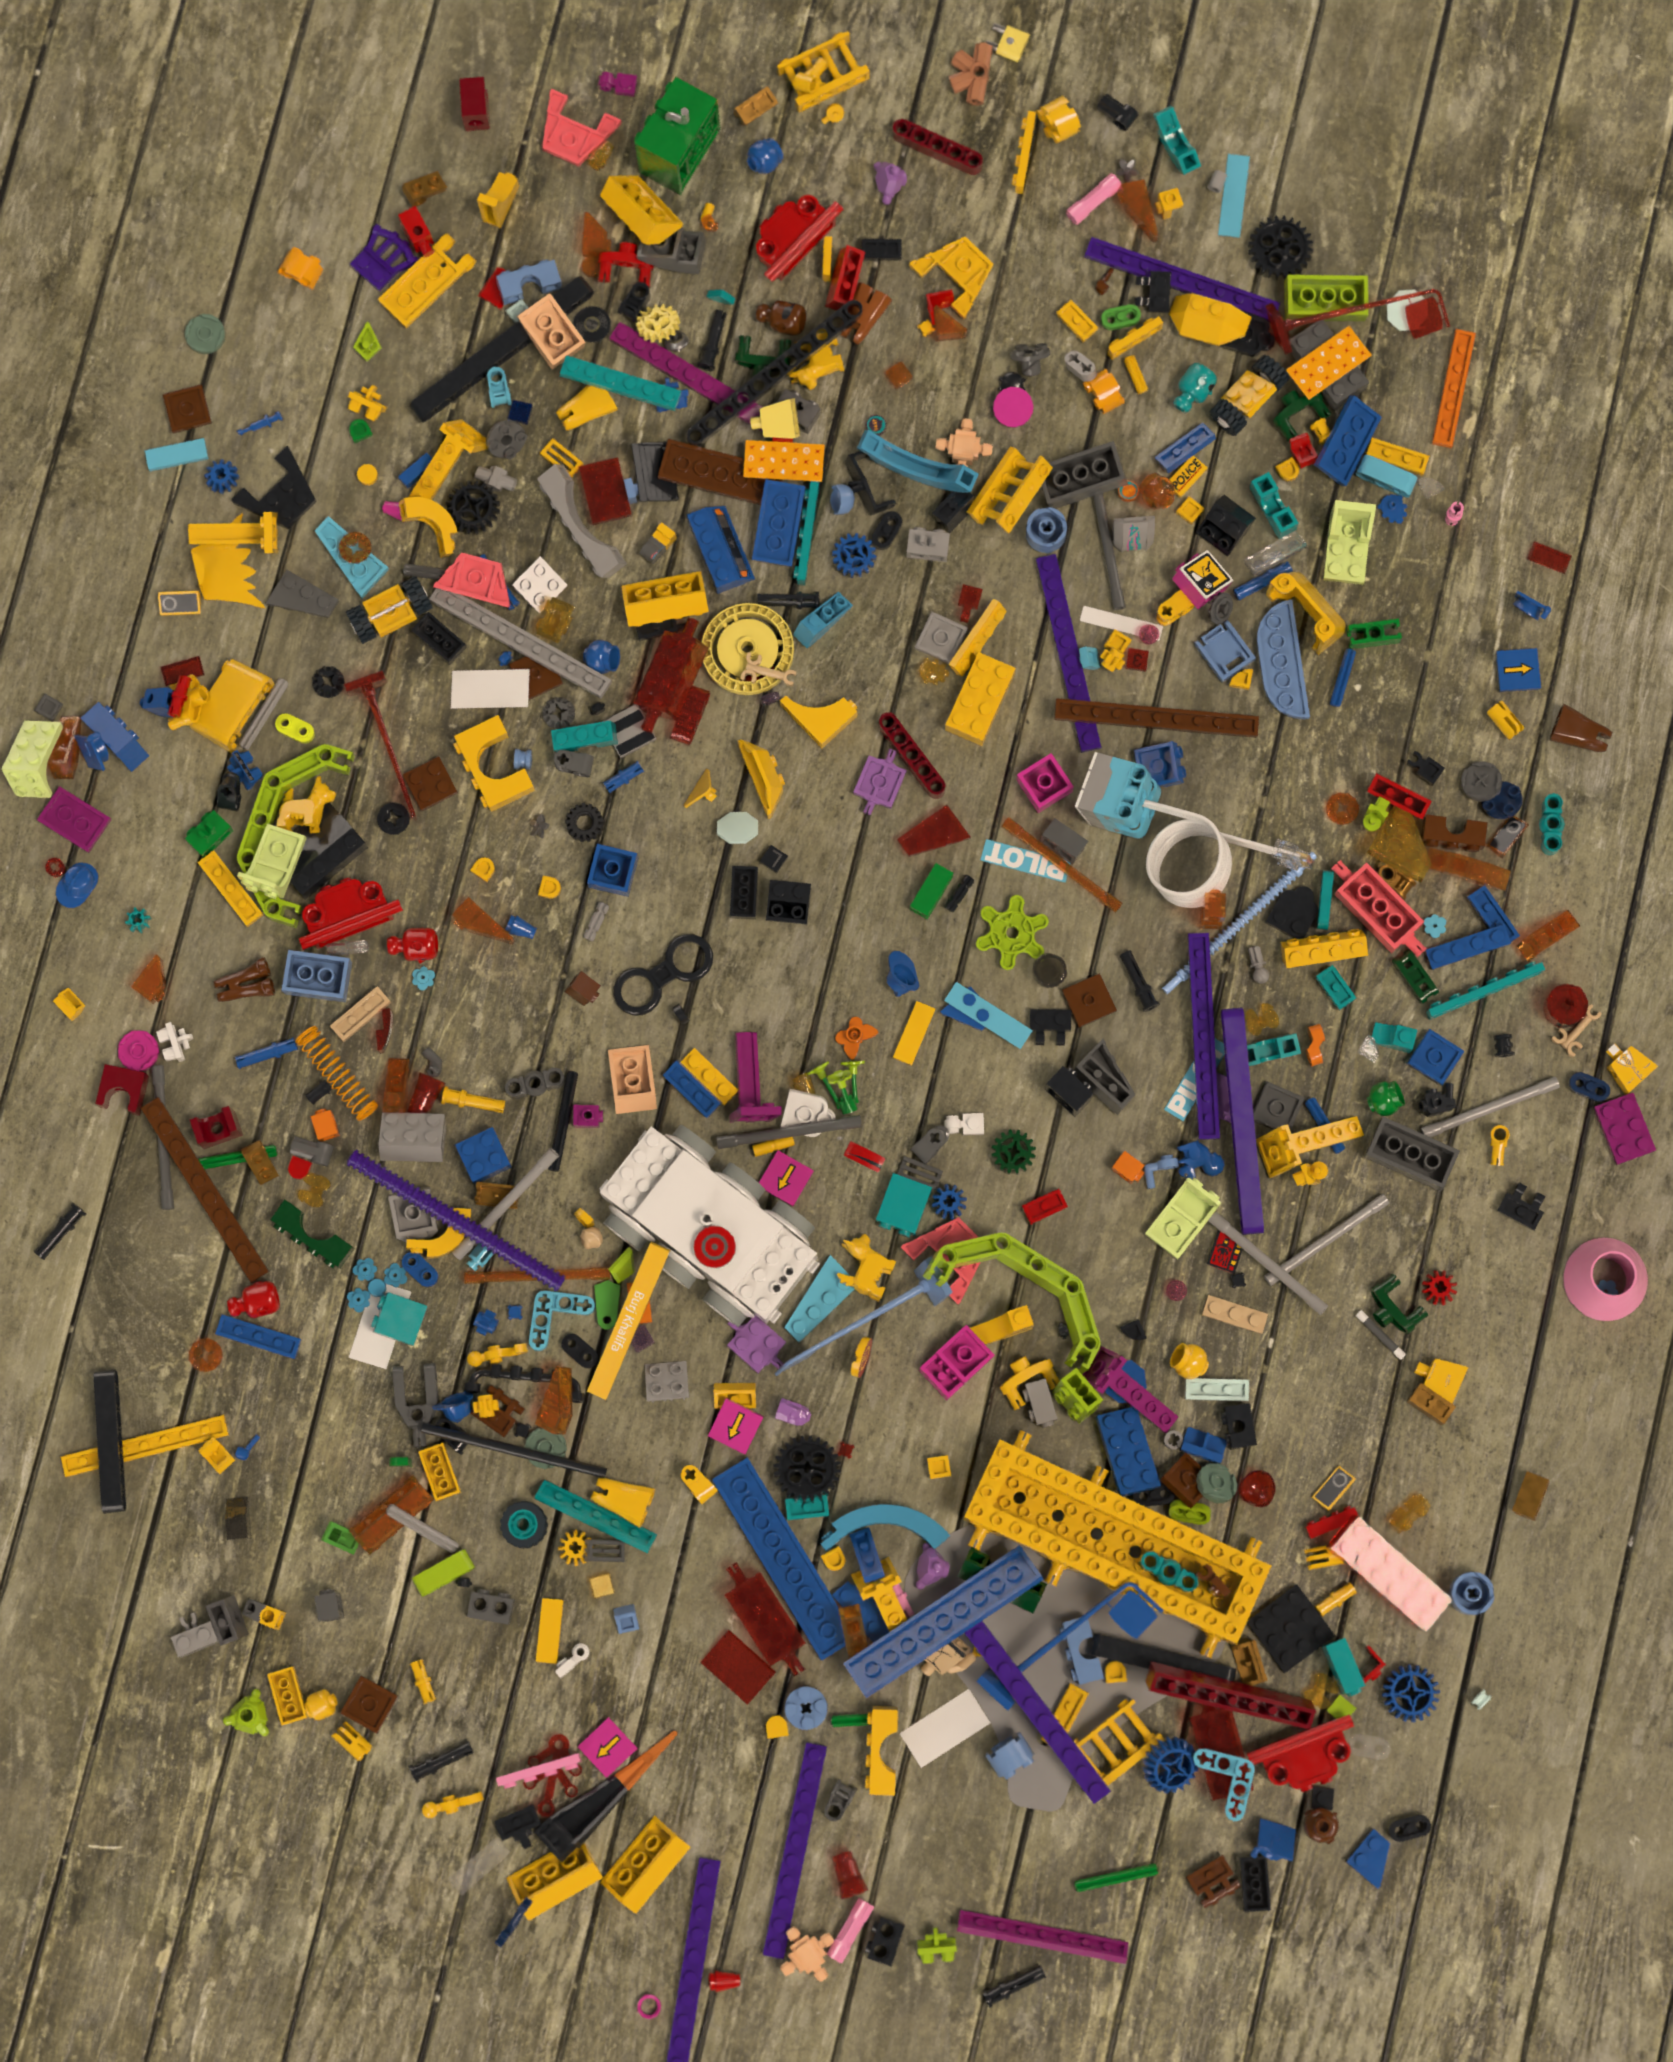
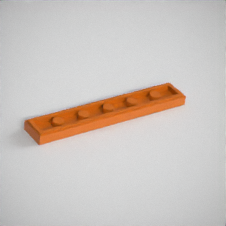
(1453, 388)

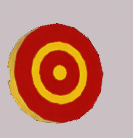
(862, 1356)

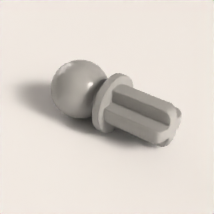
(1260, 974)

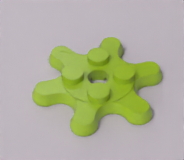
(1012, 918)

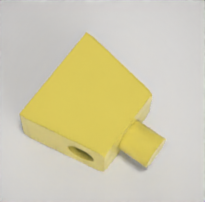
(778, 420)

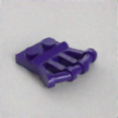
(373, 267)

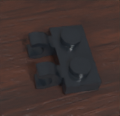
(1159, 291)
(1050, 1020)
(1520, 1211)

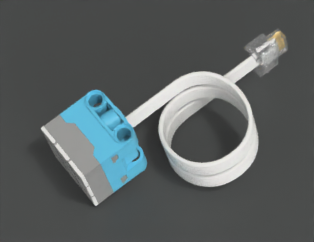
(1121, 798)

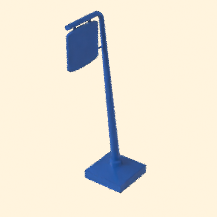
(1129, 1613)

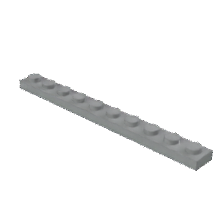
(522, 641)

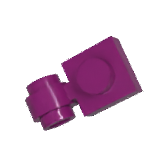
(624, 84)

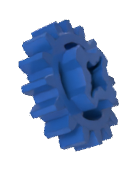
(846, 550)

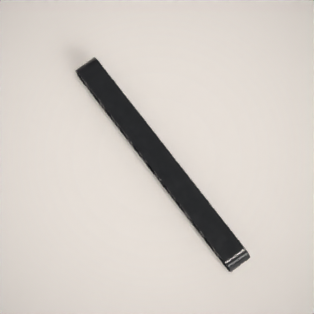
(491, 356)
(779, 364)

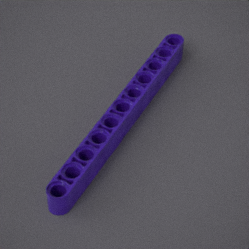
(1242, 1121)

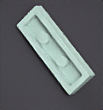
(1217, 1389)

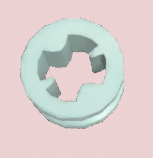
(1481, 1699)

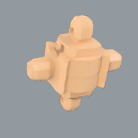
(964, 445)
(807, 1954)

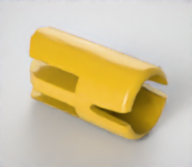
(1505, 720)
(1331, 1559)
(355, 1744)

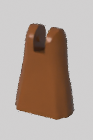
(873, 305)

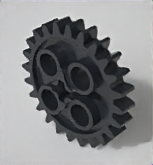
(1272, 232)
(805, 1488)

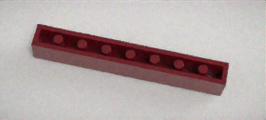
(1230, 1695)

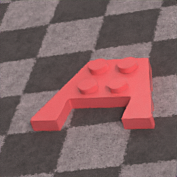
(569, 138)
(949, 1233)

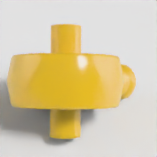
(834, 113)

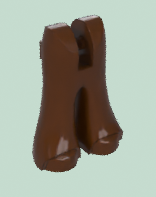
(258, 970)

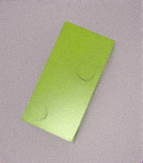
(1324, 293)

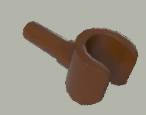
(1101, 286)

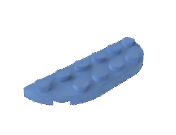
(1282, 661)

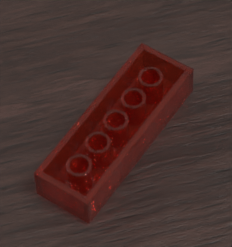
(1389, 1573)

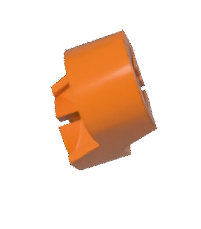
(1313, 1052)

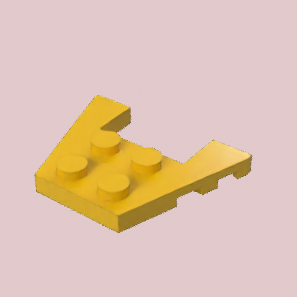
(964, 265)

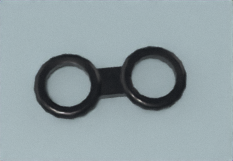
(663, 974)

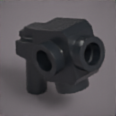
(1435, 1103)

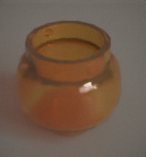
(1157, 491)

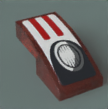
(383, 1036)

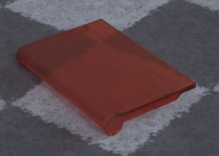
(738, 1667)

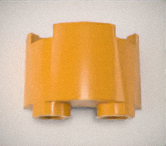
(301, 268)
(1105, 391)

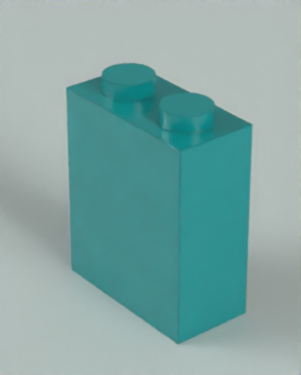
(903, 1205)
(1343, 1667)

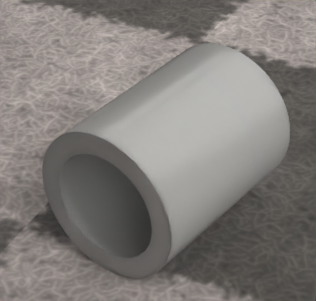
(1217, 181)

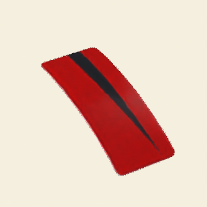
(864, 1156)

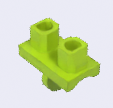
(1376, 815)
(935, 1944)

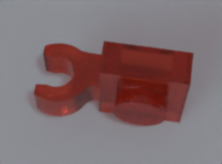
(969, 600)

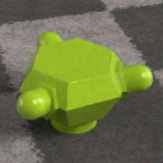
(249, 1715)

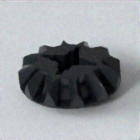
(328, 691)
(385, 814)

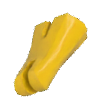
(586, 406)
(624, 1499)

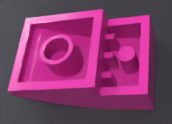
(956, 1362)

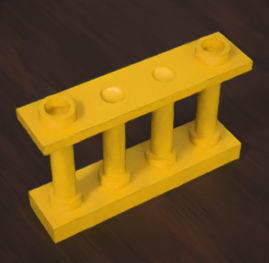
(839, 83)
(998, 483)
(1134, 1753)

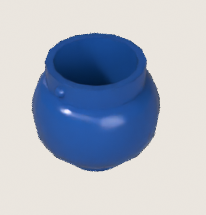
(764, 156)
(602, 656)

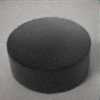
(681, 1014)

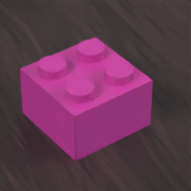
(1044, 783)

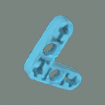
(555, 1298)
(1233, 1771)

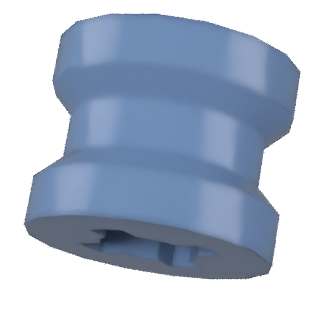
(523, 759)

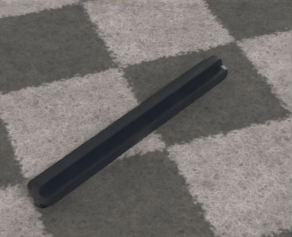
(563, 1118)

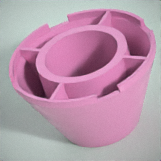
(1583, 1290)

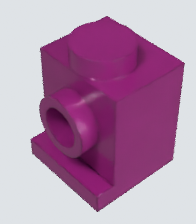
(580, 1121)

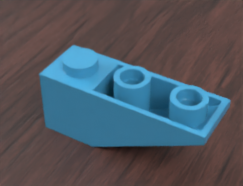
(822, 619)

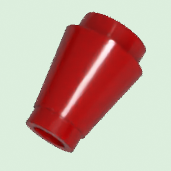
(722, 1981)

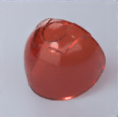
(1257, 1488)

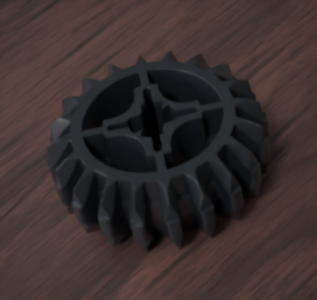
(479, 503)

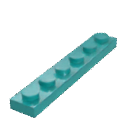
(620, 383)
(806, 533)
(1493, 986)
(595, 1516)

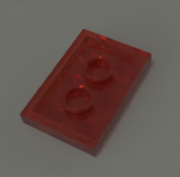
(605, 491)

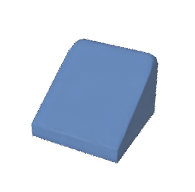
(626, 1618)

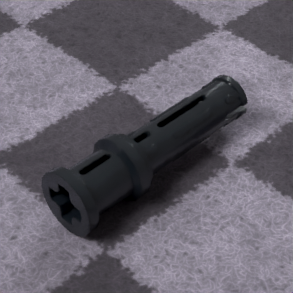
(711, 349)
(763, 599)
(1143, 989)
(65, 1224)
(433, 1764)
(1004, 1990)

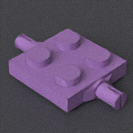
(880, 782)
(756, 1344)

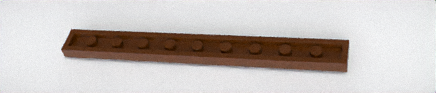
(1156, 718)
(205, 1189)

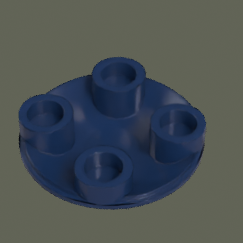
(1505, 803)

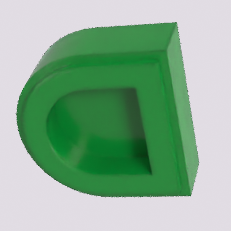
(360, 430)
(400, 1462)

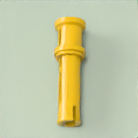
(464, 1099)

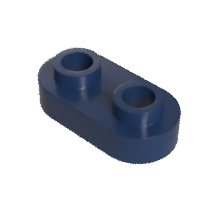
(1589, 1085)

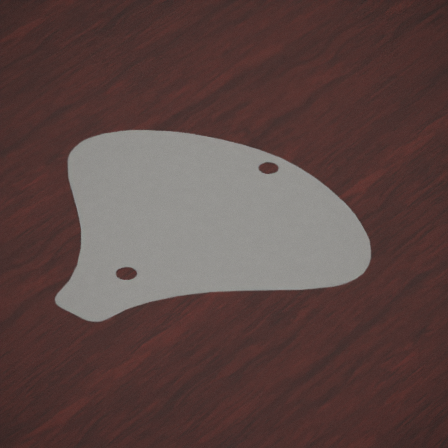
(1021, 1634)

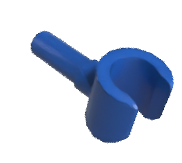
(243, 1453)

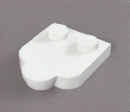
(805, 1109)

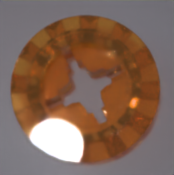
(351, 540)
(1341, 817)
(213, 1360)

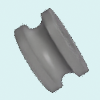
(1167, 1437)

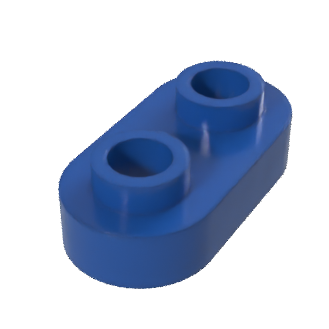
(419, 1269)

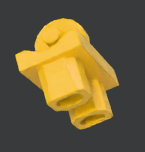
(358, 400)
(1311, 1174)

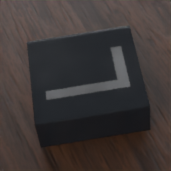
(773, 859)

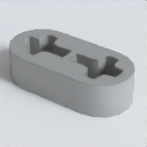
(1083, 363)

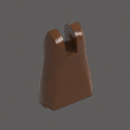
(1579, 731)

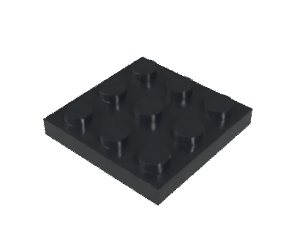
(1290, 1628)

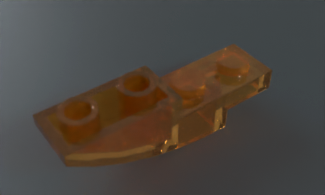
(1469, 869)

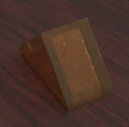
(947, 327)

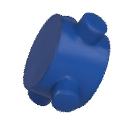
(505, 658)
(515, 1312)

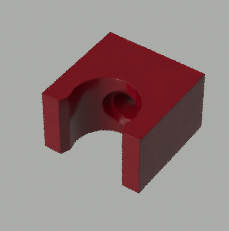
(474, 104)
(122, 1079)
(204, 1128)

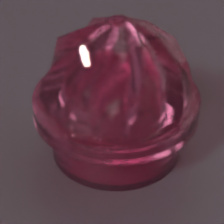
(1149, 634)
(1176, 1290)

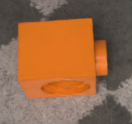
(325, 1125)
(1128, 1168)

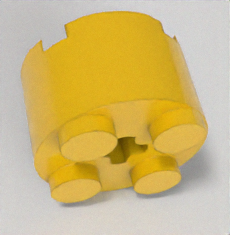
(1059, 120)

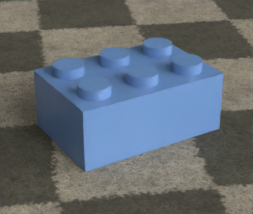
(317, 976)

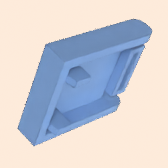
(1222, 648)

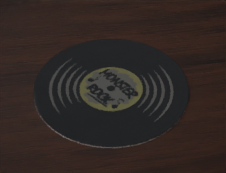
(592, 323)

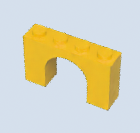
(495, 791)

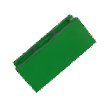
(1369, 641)
(931, 891)

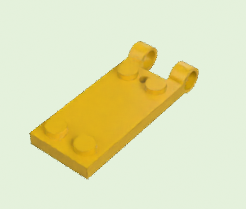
(424, 282)

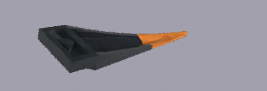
(577, 1821)

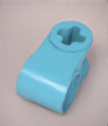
(498, 391)

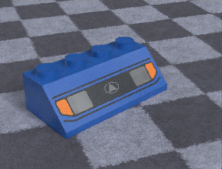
(720, 548)

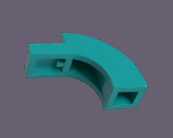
(1175, 142)

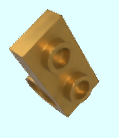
(422, 188)
(259, 1162)

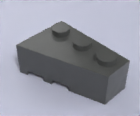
(1105, 1078)

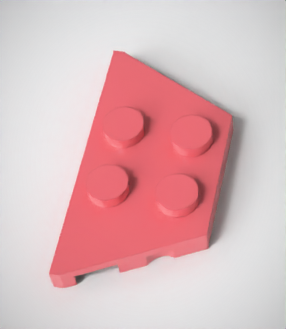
(476, 579)

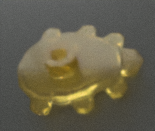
(932, 671)

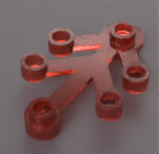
(551, 1783)

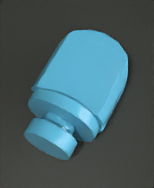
(479, 1257)

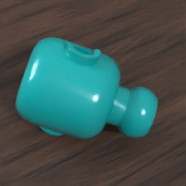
(1195, 386)

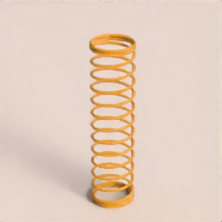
(371, 1105)

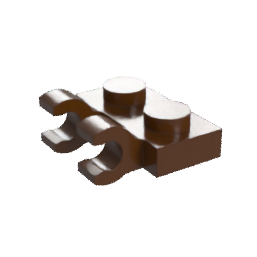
(1217, 1586)

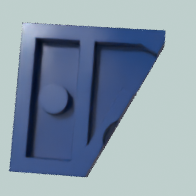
(969, 1000)
(1371, 1857)

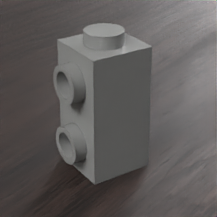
(1041, 1403)

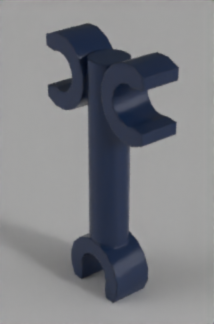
(514, 1922)

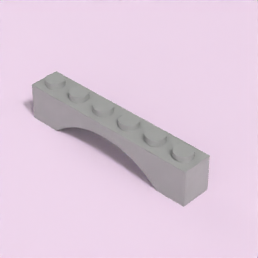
(560, 487)

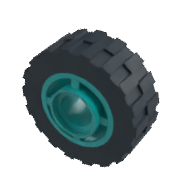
(537, 1524)

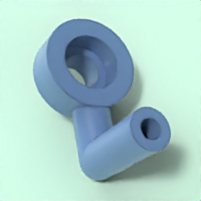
(1166, 1162)

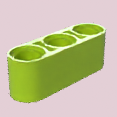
(443, 1573)

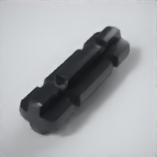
(959, 893)

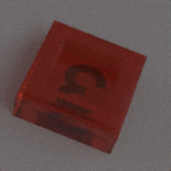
(1137, 660)

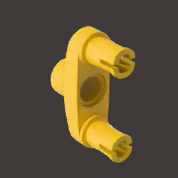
(191, 709)
(1023, 1371)

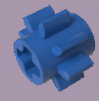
(486, 1322)

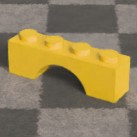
(881, 1778)

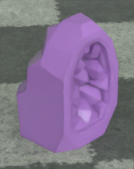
(792, 1413)

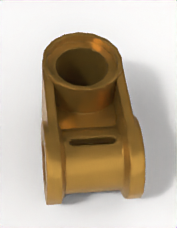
(1397, 881)

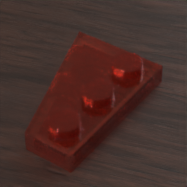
(934, 833)

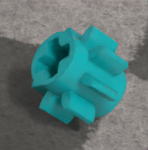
(137, 914)

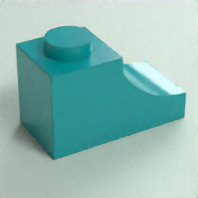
(1394, 1036)

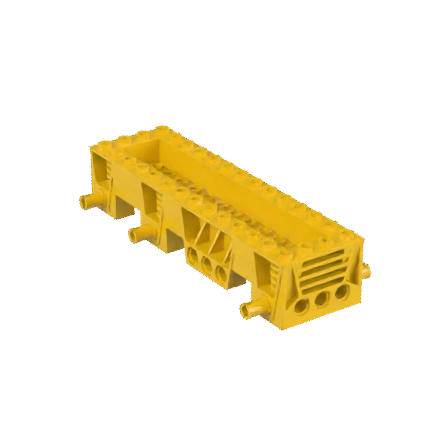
(1123, 1525)

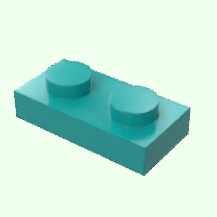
(1335, 987)
(798, 1510)

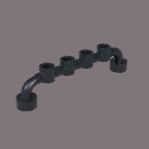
(515, 1373)

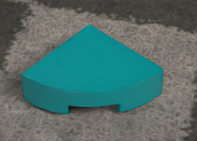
(721, 296)

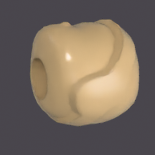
(591, 1238)

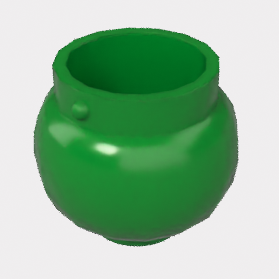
(1385, 1098)

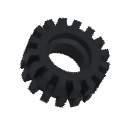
(593, 831)

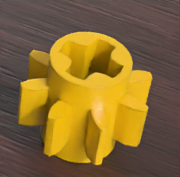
(1112, 659)
(485, 1406)

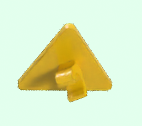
(702, 789)

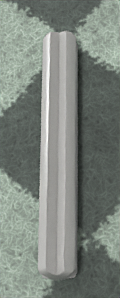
(263, 713)
(422, 1528)

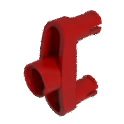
(624, 257)

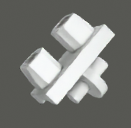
(169, 1033)

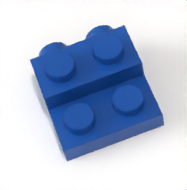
(1163, 763)

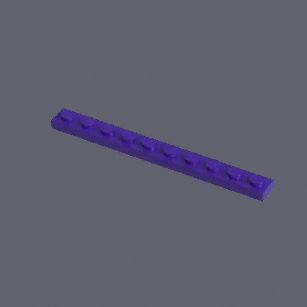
(1180, 278)
(1066, 645)
(1203, 1036)
(1038, 1712)
(794, 1850)
(693, 1960)

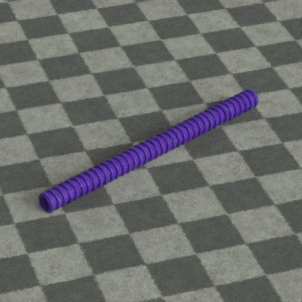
(455, 1220)

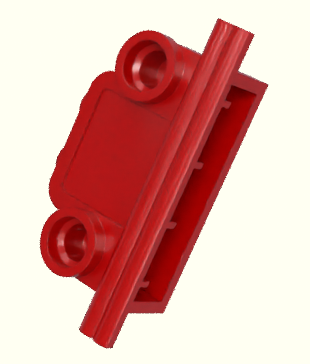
(793, 234)
(345, 912)
(1306, 1756)

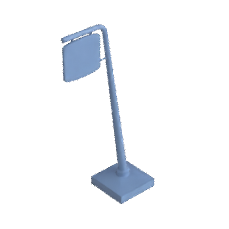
(935, 1293)

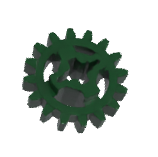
(1023, 1154)

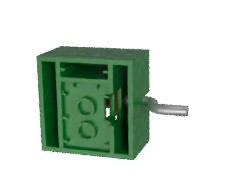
(677, 135)

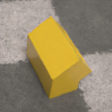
(69, 1004)

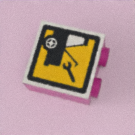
(1201, 578)

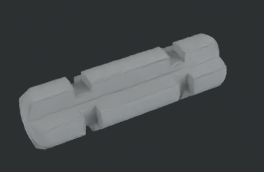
(596, 921)

